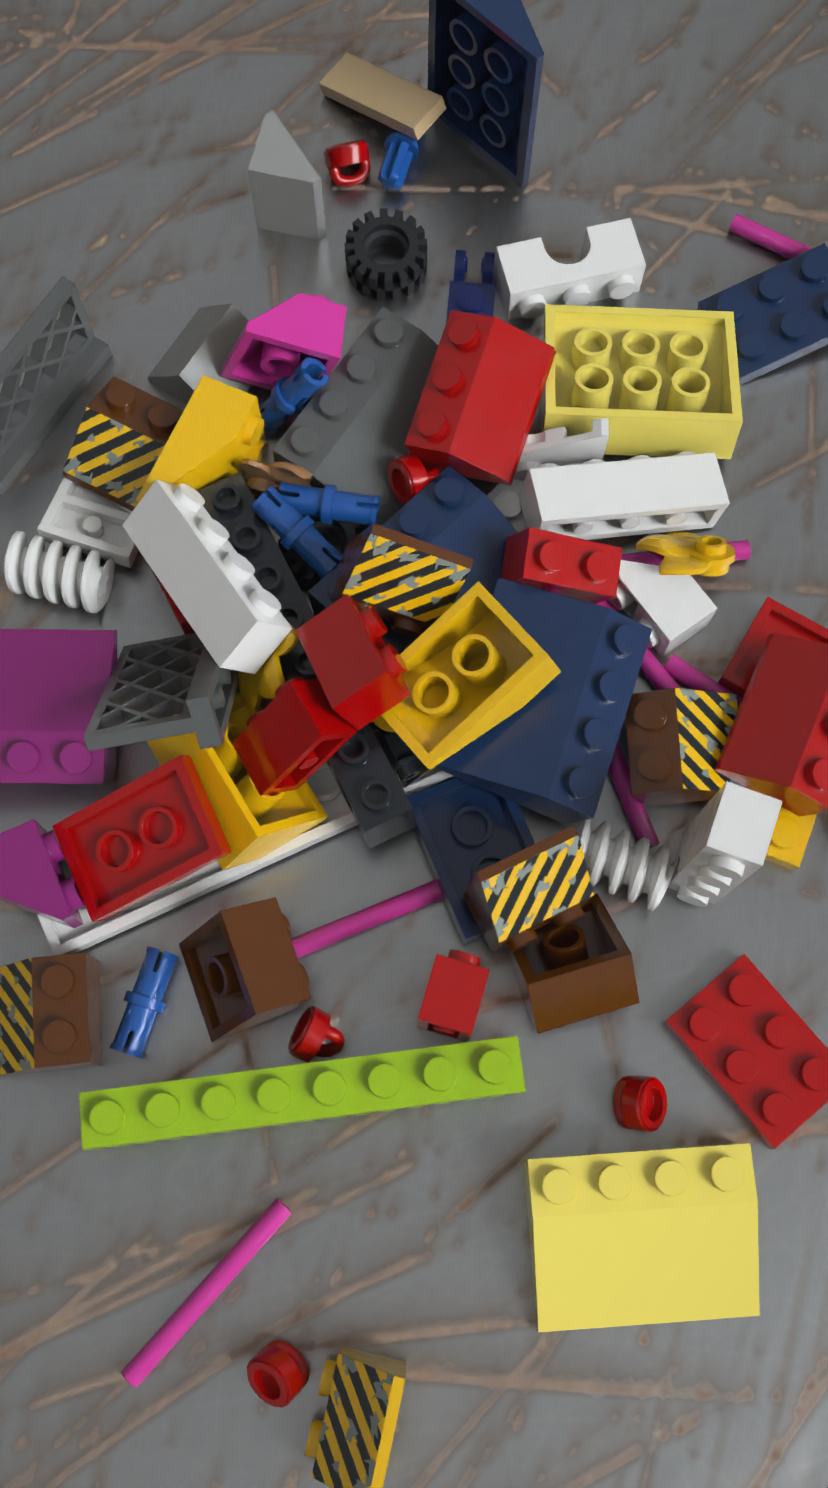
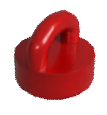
(348, 154)
(409, 476)
(310, 1033)
(640, 1103)
(278, 1373)

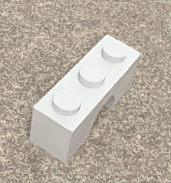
(609, 269)

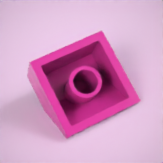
(284, 337)

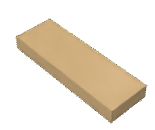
(382, 96)

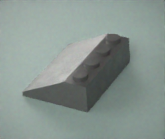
(363, 412)

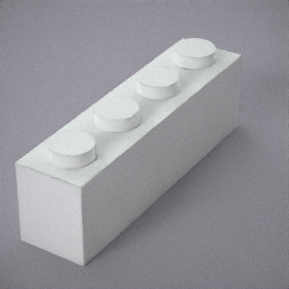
(625, 496)
(207, 577)
(724, 844)

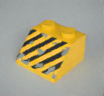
(359, 1419)

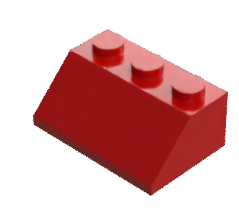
(480, 398)
(783, 727)

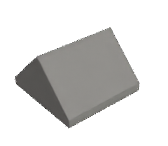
(285, 184)
(200, 352)

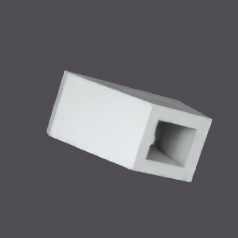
(666, 603)

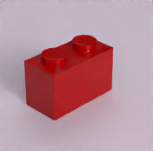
(562, 564)
(353, 661)
(291, 737)
(453, 995)

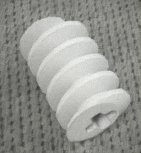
(55, 575)
(626, 864)

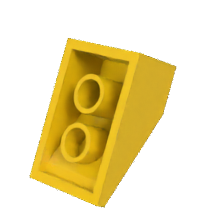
(211, 438)
(467, 677)

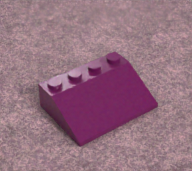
(46, 703)

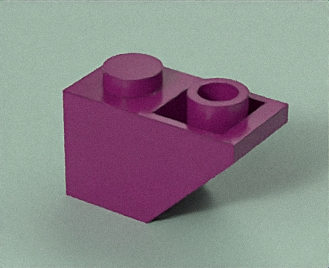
(33, 876)

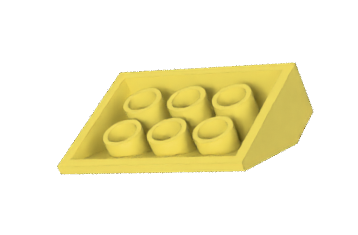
(654, 372)
(643, 1236)

